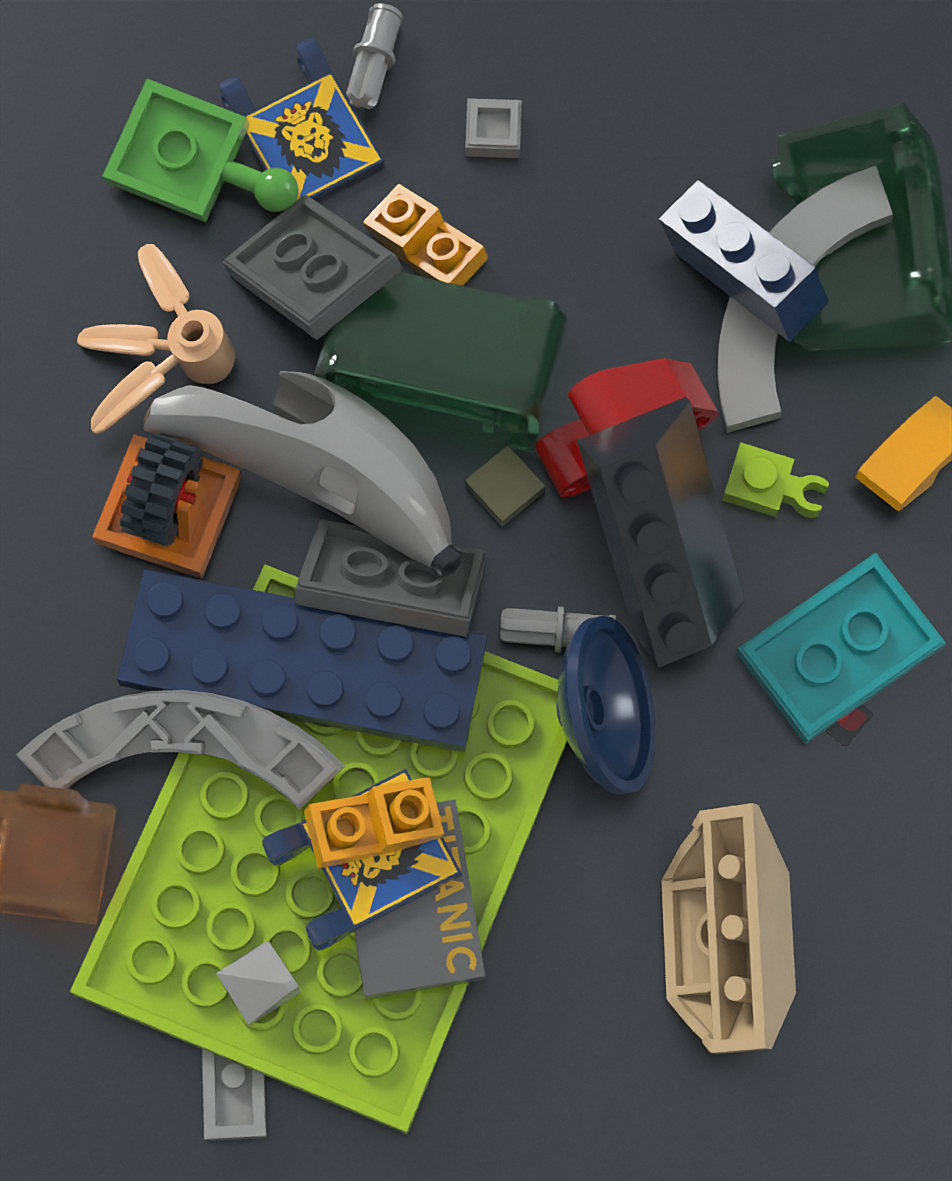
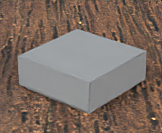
(493, 128)

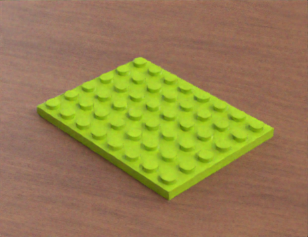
(209, 895)

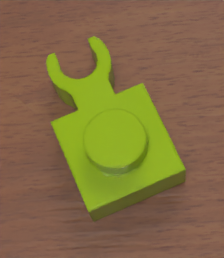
(764, 480)

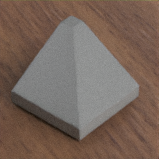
(258, 983)

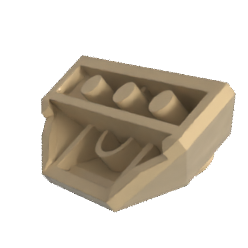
(729, 931)

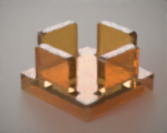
(53, 853)

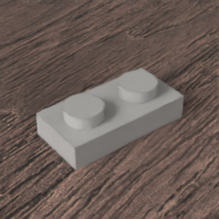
(232, 1100)

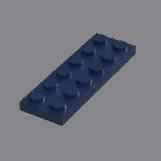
(303, 660)

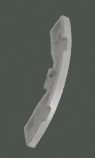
(812, 232)
(184, 724)

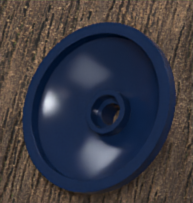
(607, 705)

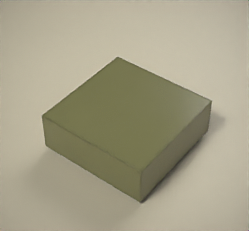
(504, 486)

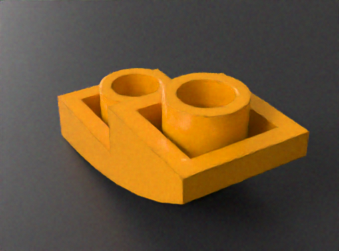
(423, 240)
(911, 456)
(374, 823)

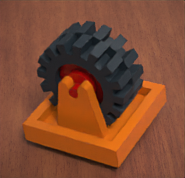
(167, 504)

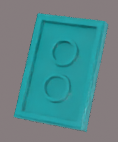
(840, 648)

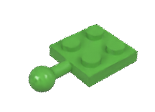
(183, 152)

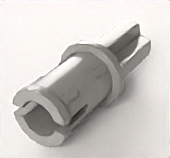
(374, 55)
(540, 626)

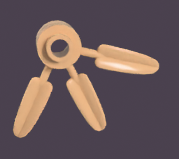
(193, 338)

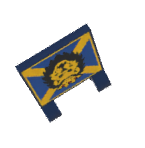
(307, 129)
(371, 885)

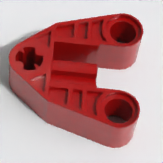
(611, 399)

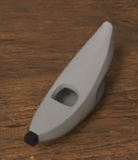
(325, 450)

